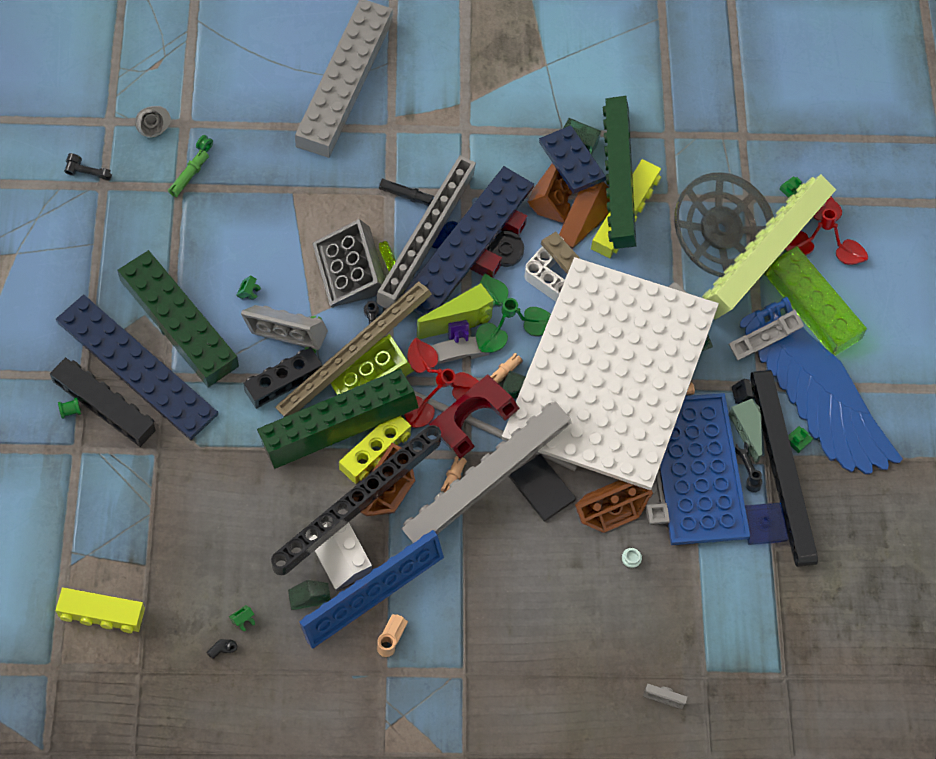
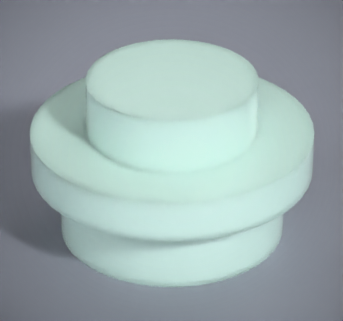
(631, 558)

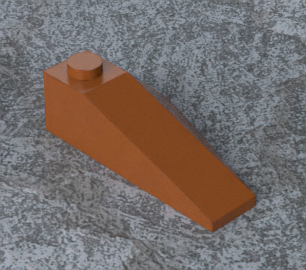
(551, 196)
(585, 214)

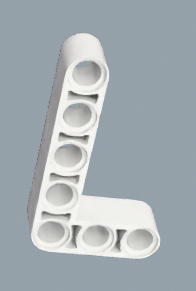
(544, 274)

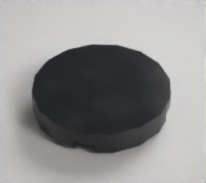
(508, 246)

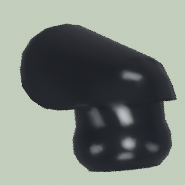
(222, 646)

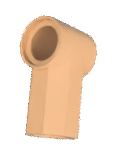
(391, 634)

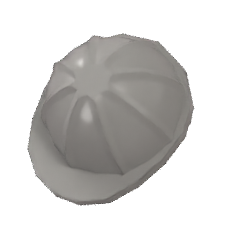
(152, 121)

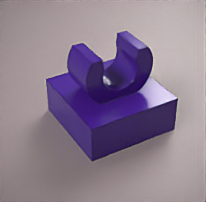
(458, 330)

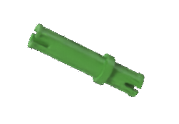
(193, 167)

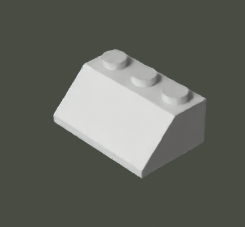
(343, 557)

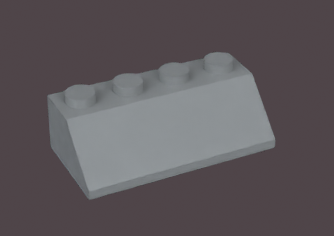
(285, 326)

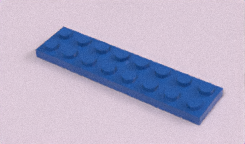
(371, 589)

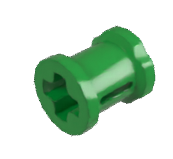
(69, 408)

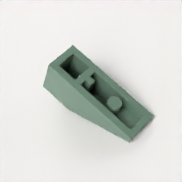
(747, 422)

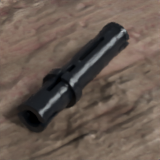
(406, 192)

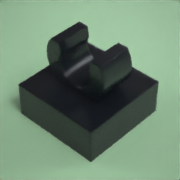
(742, 391)

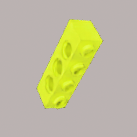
(349, 464)

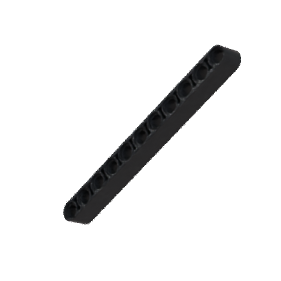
(784, 469)
(354, 508)

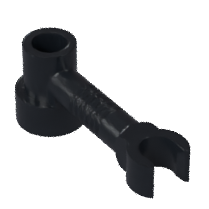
(73, 164)
(371, 314)
(754, 479)

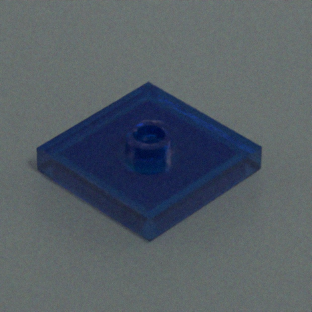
(766, 523)

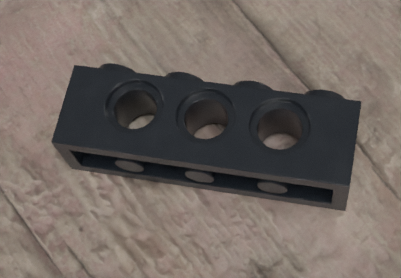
(279, 386)

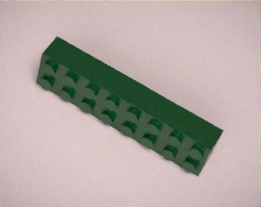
(178, 318)
(337, 418)

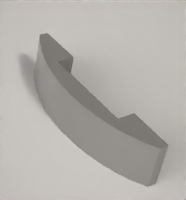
(766, 335)
(451, 350)
(656, 507)

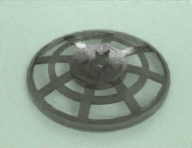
(719, 215)

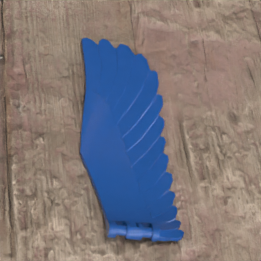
(823, 395)

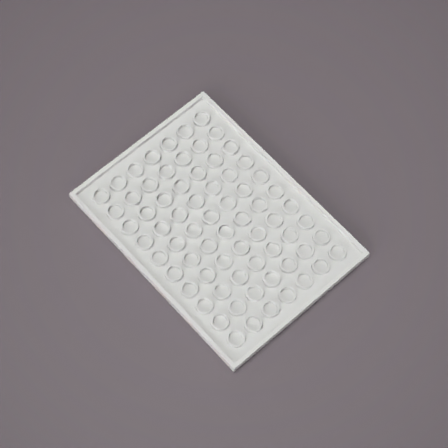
(618, 367)

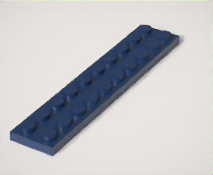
(471, 237)
(137, 367)

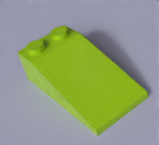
(473, 306)
(376, 362)

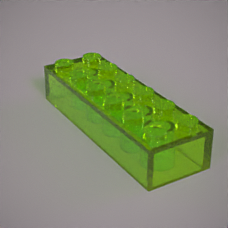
(815, 301)

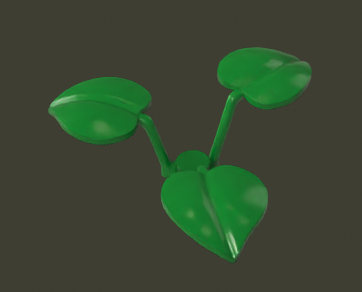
(490, 337)

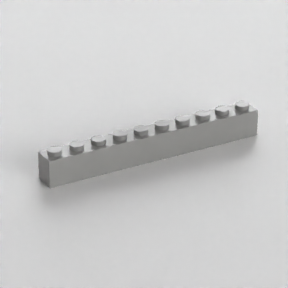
(426, 232)
(488, 473)

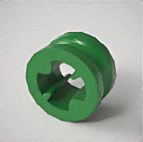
(204, 143)

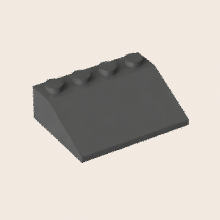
(349, 264)

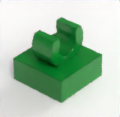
(790, 186)
(247, 287)
(799, 439)
(242, 615)

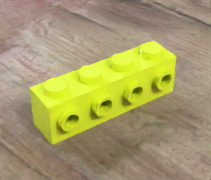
(100, 610)

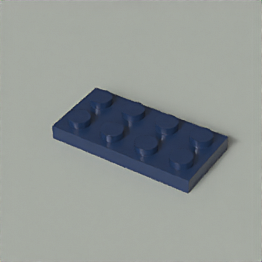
(572, 159)

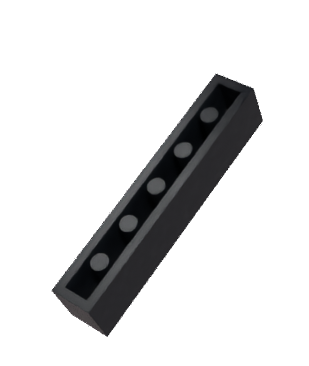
(103, 401)

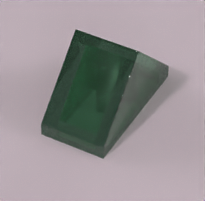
(513, 384)
(309, 594)

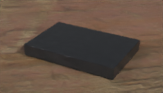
(542, 487)

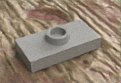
(665, 695)

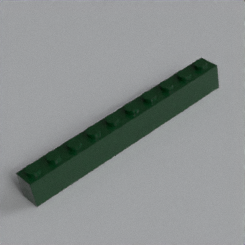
(620, 173)

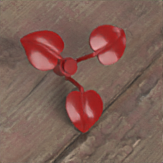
(849, 251)
(421, 358)

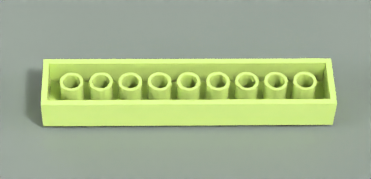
(769, 244)

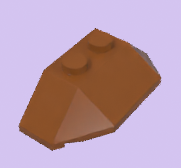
(392, 498)
(612, 505)

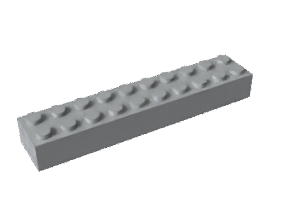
(344, 78)

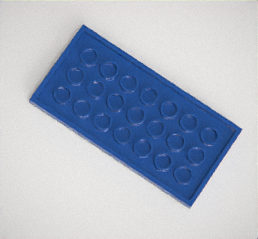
(703, 475)

